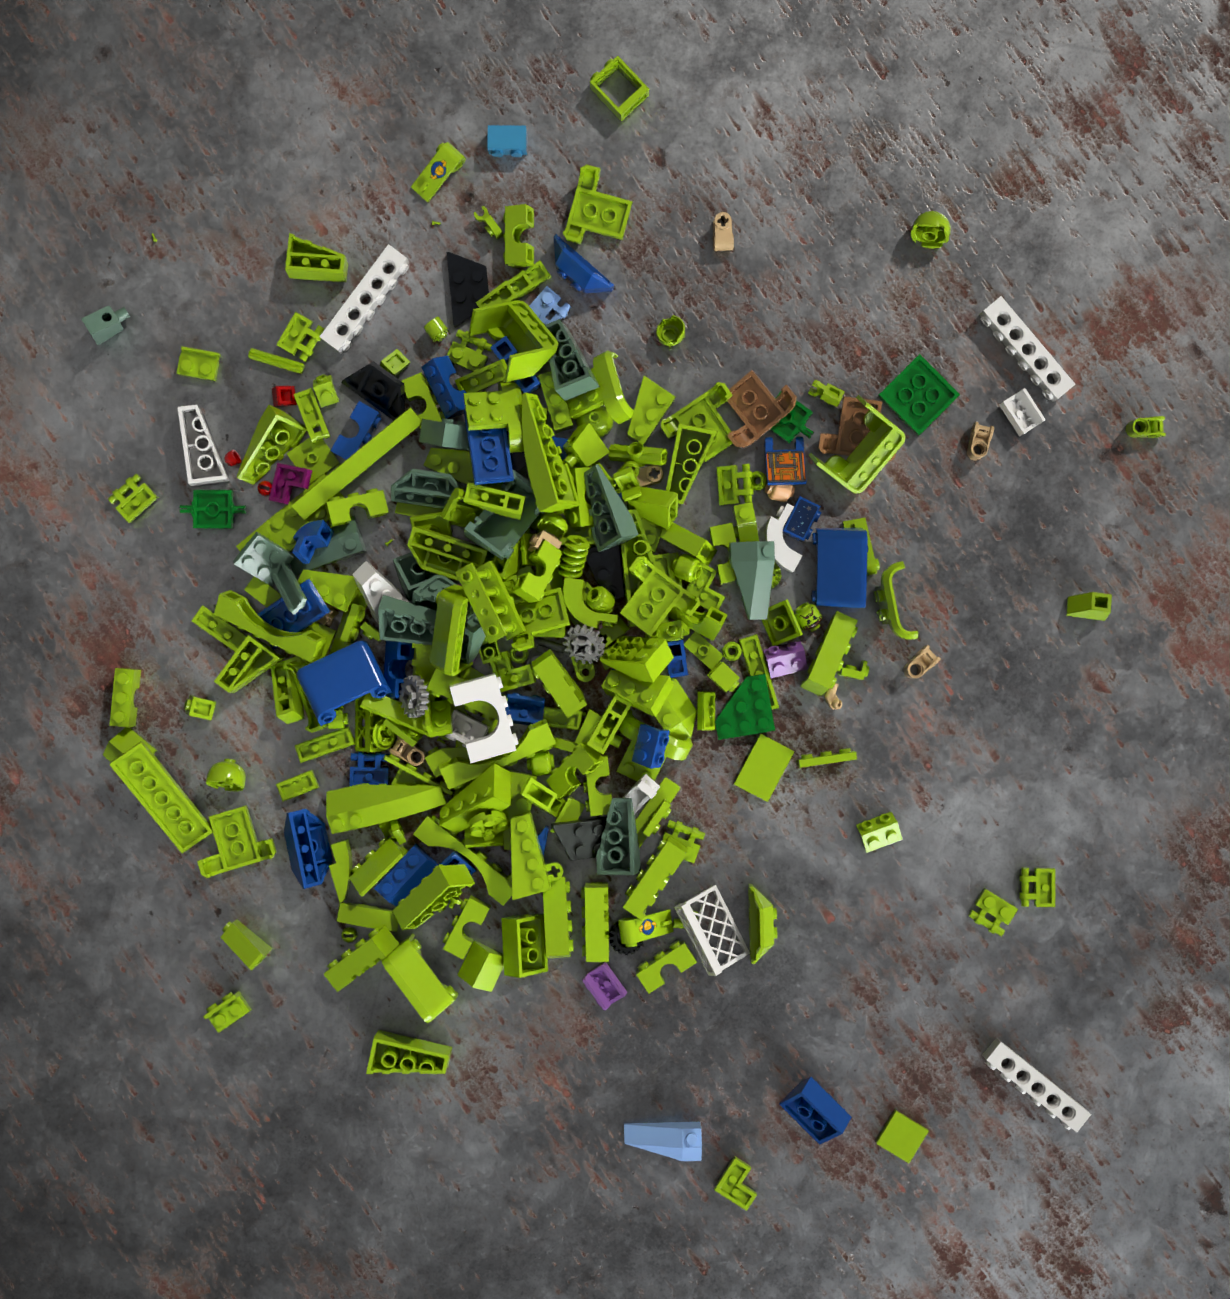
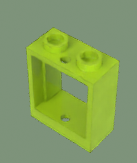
(633, 101)

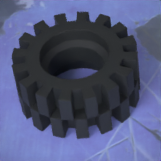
(616, 943)

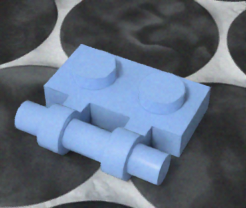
(545, 303)

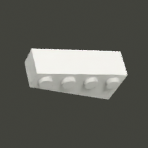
(200, 452)

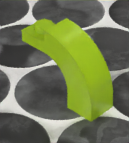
(574, 598)

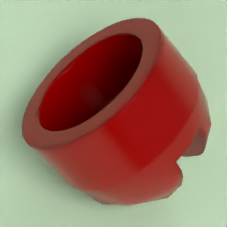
(232, 458)
(262, 491)

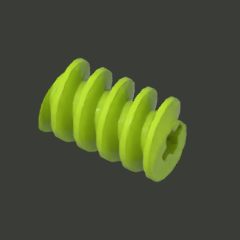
(575, 557)

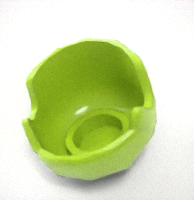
(670, 331)
(553, 524)

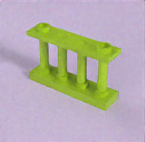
(490, 601)

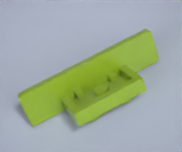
(349, 626)
(408, 775)
(655, 810)

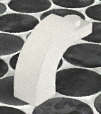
(784, 556)
(642, 791)

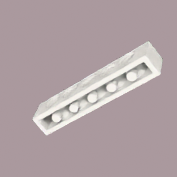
(365, 288)
(1037, 351)
(1076, 1115)

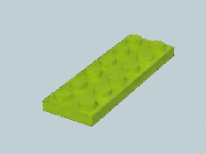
(287, 522)
(161, 796)

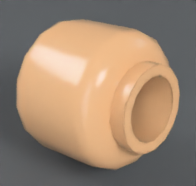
(780, 492)

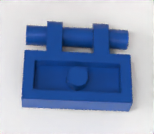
(371, 775)

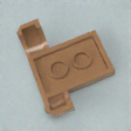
(757, 408)
(850, 429)

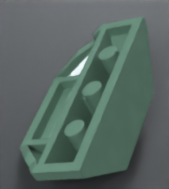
(424, 488)

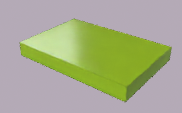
(763, 767)

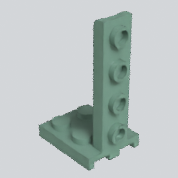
(271, 565)

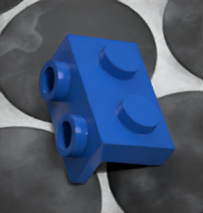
(525, 709)
(650, 746)

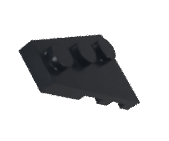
(607, 569)

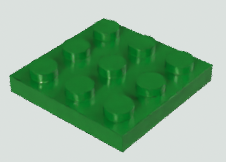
(918, 395)

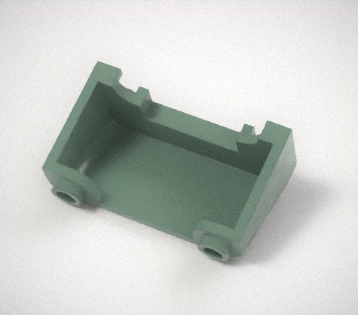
(501, 533)
(473, 632)

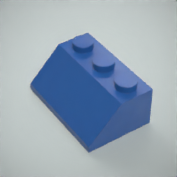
(406, 875)
(816, 1111)

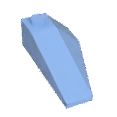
(670, 1139)

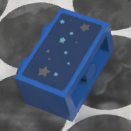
(801, 519)

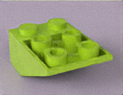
(639, 657)

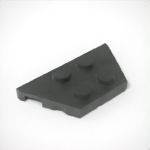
(580, 837)

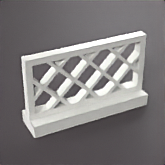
(697, 935)

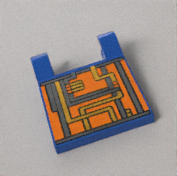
(785, 466)

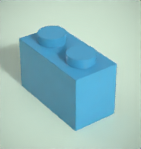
(507, 140)

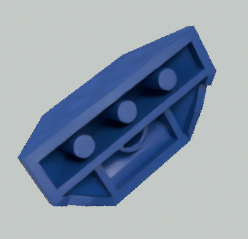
(578, 270)
(307, 847)

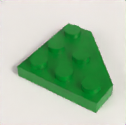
(747, 710)

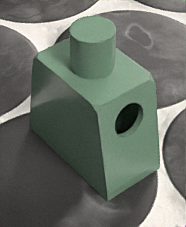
(105, 323)

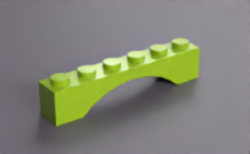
(236, 609)
(460, 770)
(435, 835)

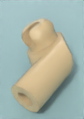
(832, 699)

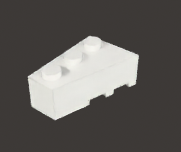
(374, 586)

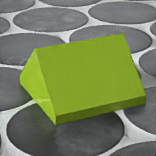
(781, 623)
(122, 742)
(481, 967)

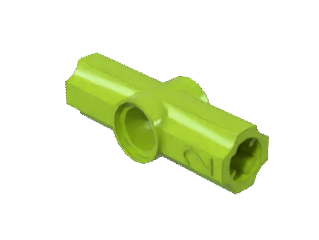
(638, 453)

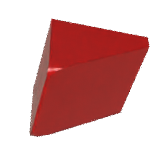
(283, 396)

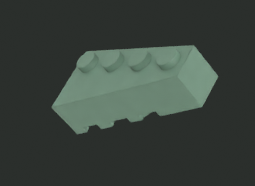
(405, 621)

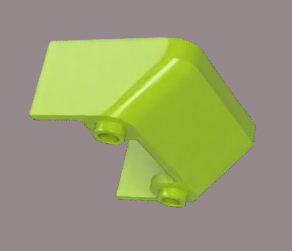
(523, 329)
(869, 456)
(449, 631)
(418, 980)

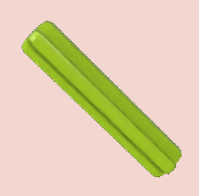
(275, 360)

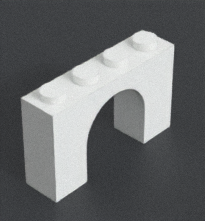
(501, 738)

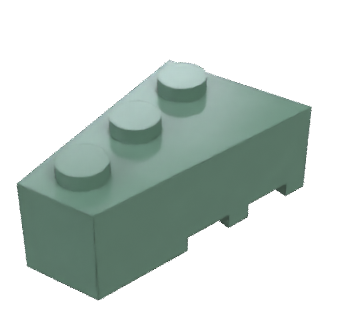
(444, 433)

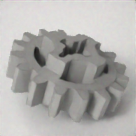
(584, 644)
(414, 696)

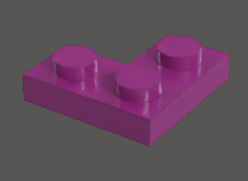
(285, 478)

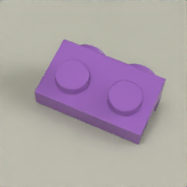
(785, 659)
(604, 985)

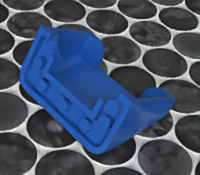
(841, 567)
(341, 679)

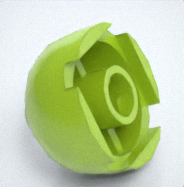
(931, 229)
(599, 420)
(226, 775)

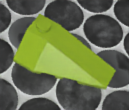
(271, 440)

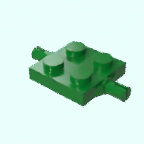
(793, 423)
(212, 509)

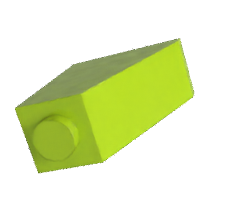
(656, 506)
(689, 543)
(245, 943)

